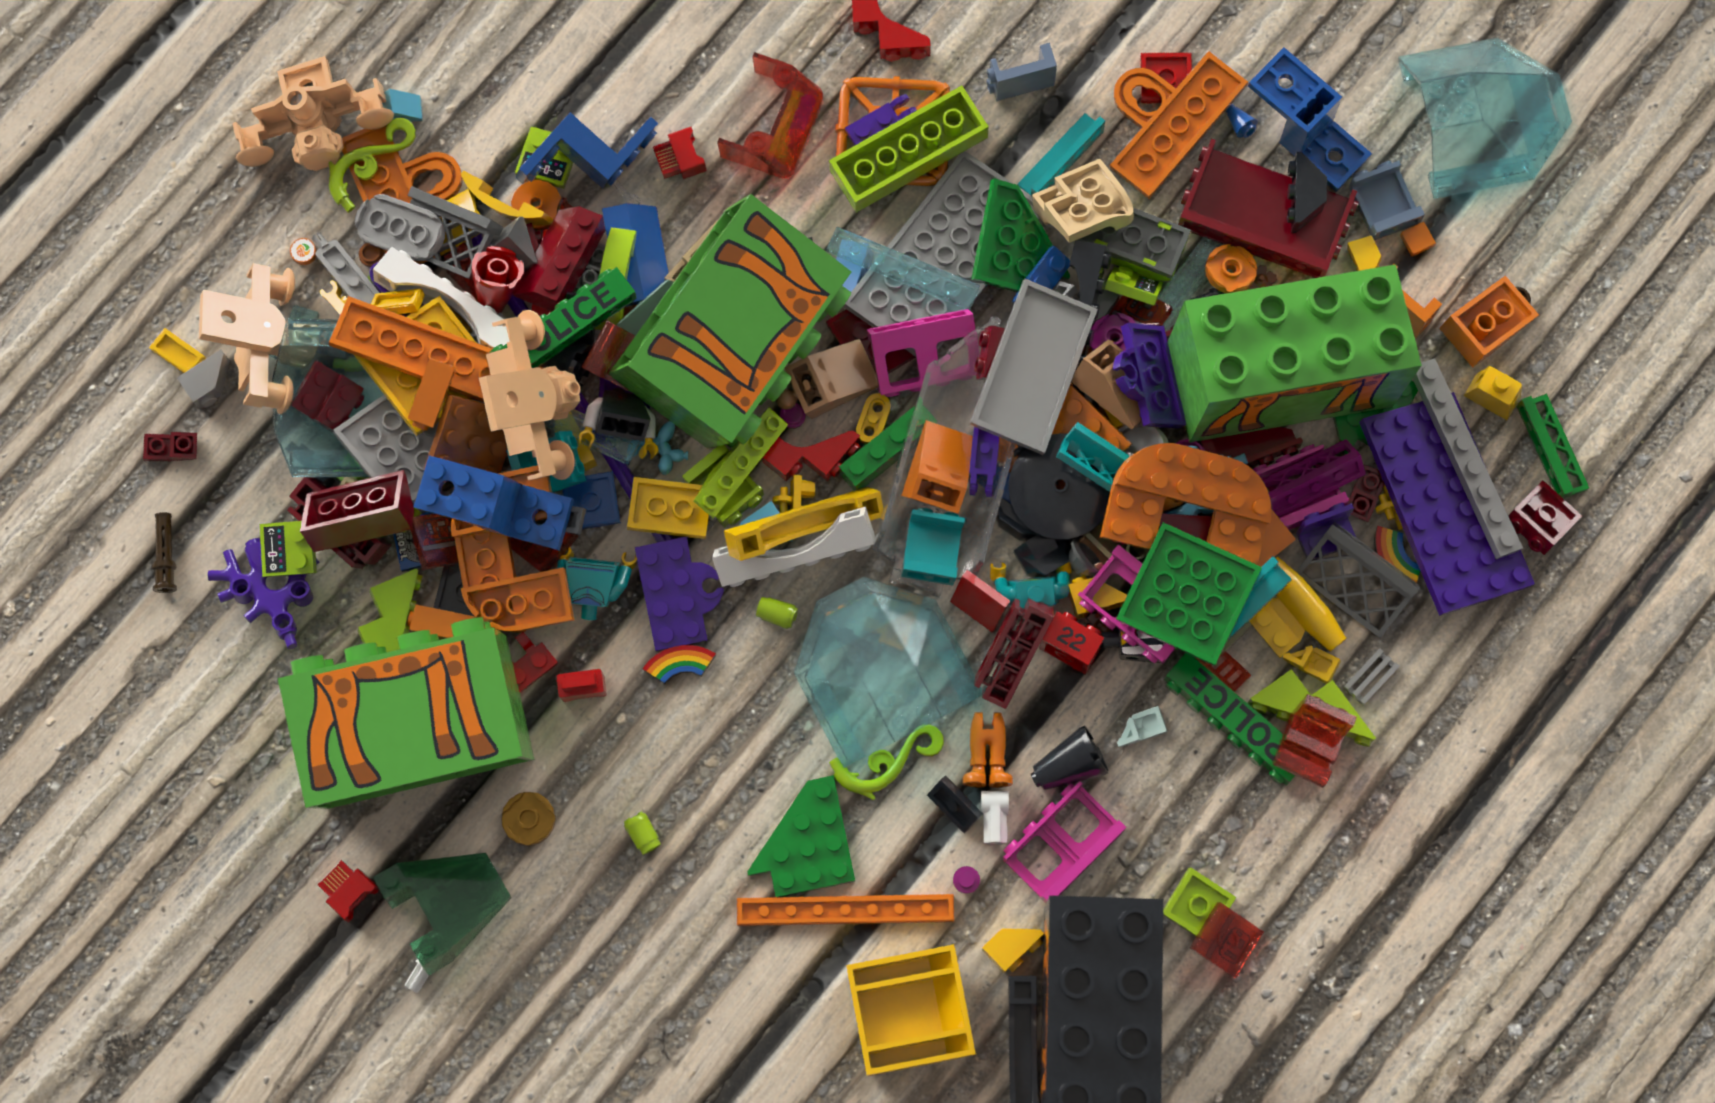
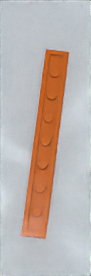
(845, 910)

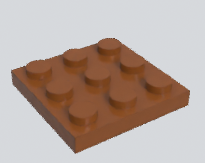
(467, 437)

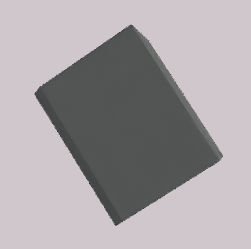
(516, 238)

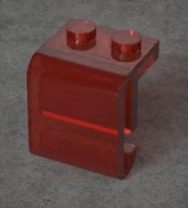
(607, 350)
(1313, 740)

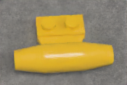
(1293, 613)

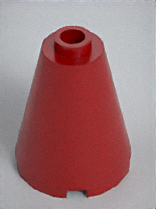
(496, 276)

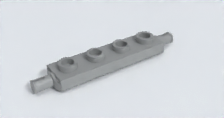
(344, 269)

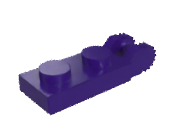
(878, 120)
(983, 460)

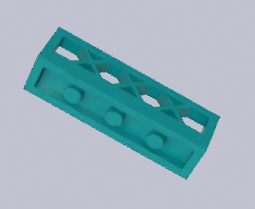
(1063, 154)
(1091, 451)
(1268, 585)

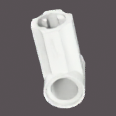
(995, 811)

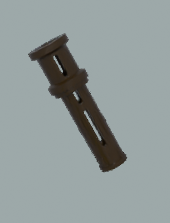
(167, 565)

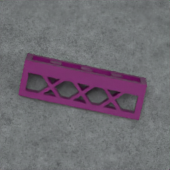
(1314, 481)

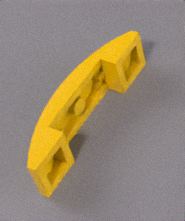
(483, 191)

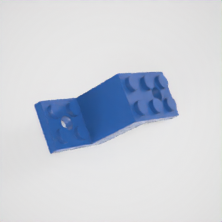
(1309, 117)
(587, 151)
(493, 502)

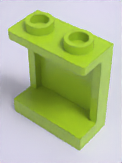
(746, 496)

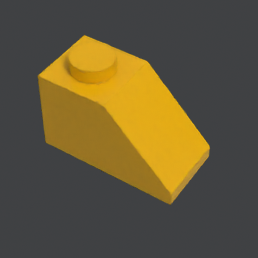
(1106, 597)

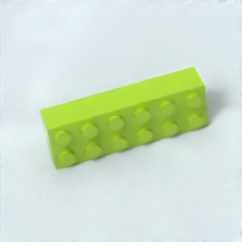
(908, 148)

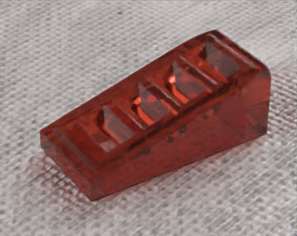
(1236, 667)

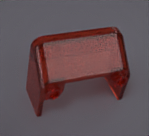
(783, 147)

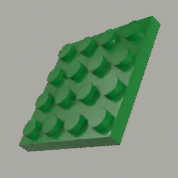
(1189, 594)

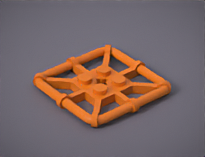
(850, 87)

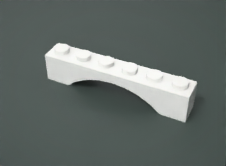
(399, 272)
(849, 532)

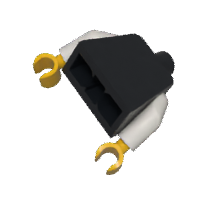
(620, 416)

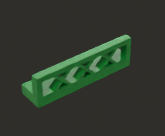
(1547, 449)

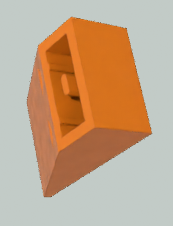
(940, 468)

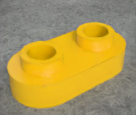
(873, 420)

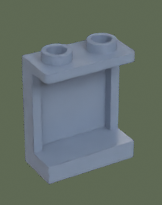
(1022, 78)
(1385, 200)

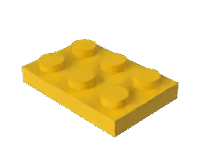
(666, 508)

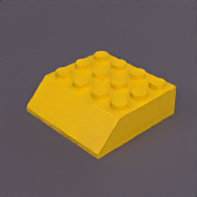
(910, 1010)

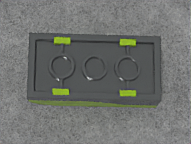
(1146, 245)

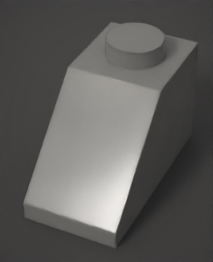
(206, 380)

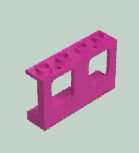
(918, 334)
(1322, 504)
(1128, 568)
(1075, 856)

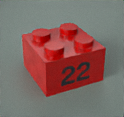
(1072, 642)

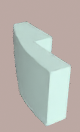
(1143, 726)

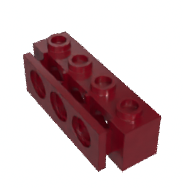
(368, 551)
(1018, 653)

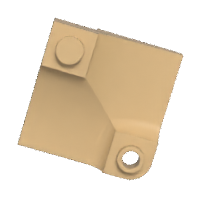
(1084, 202)

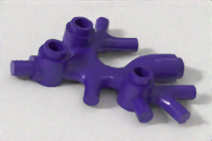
(253, 586)

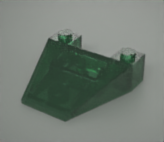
(456, 896)

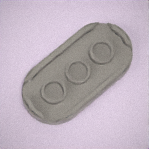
(400, 225)

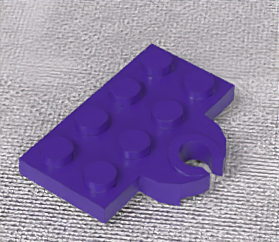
(1150, 375)
(675, 592)

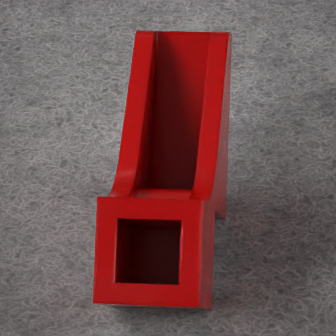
(894, 39)
(821, 457)

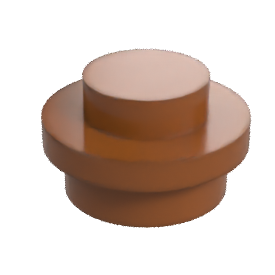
(370, 254)

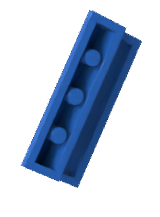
(649, 260)

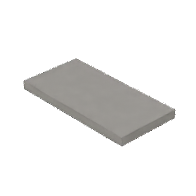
(1033, 366)

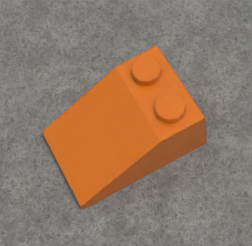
(1488, 321)

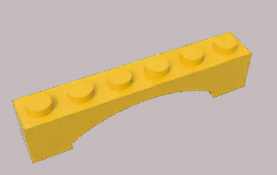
(763, 534)

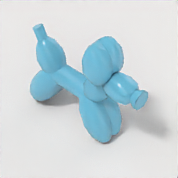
(668, 455)

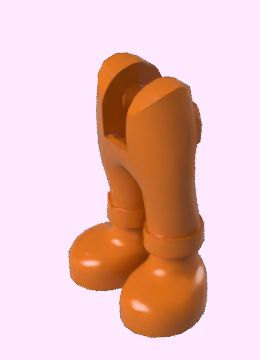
(997, 742)

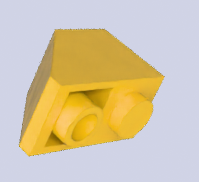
(1010, 945)

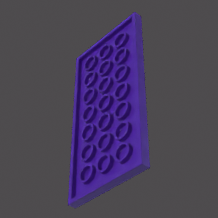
(1437, 512)

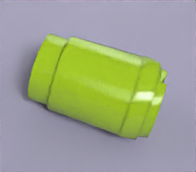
(777, 612)
(642, 833)

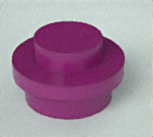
(793, 417)
(966, 879)

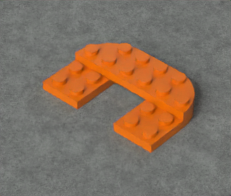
(1195, 478)
(491, 579)

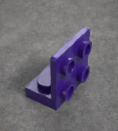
(1317, 525)

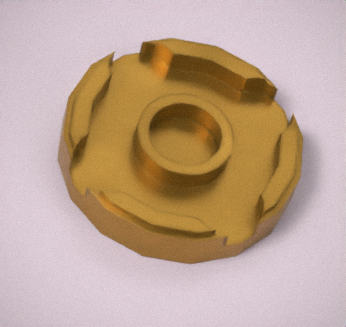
(528, 818)

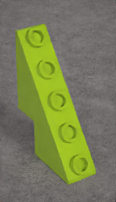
(738, 463)
(393, 604)
(1288, 691)

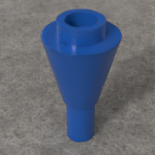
(1242, 123)

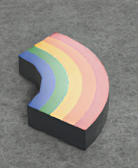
(1390, 547)
(679, 660)

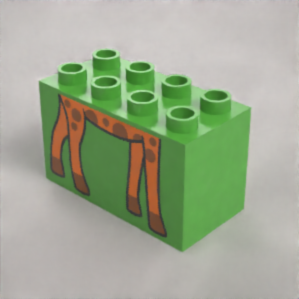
(733, 325)
(1293, 353)
(404, 715)

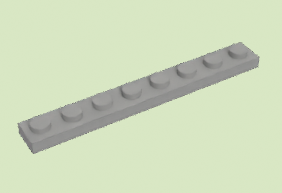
(1466, 460)

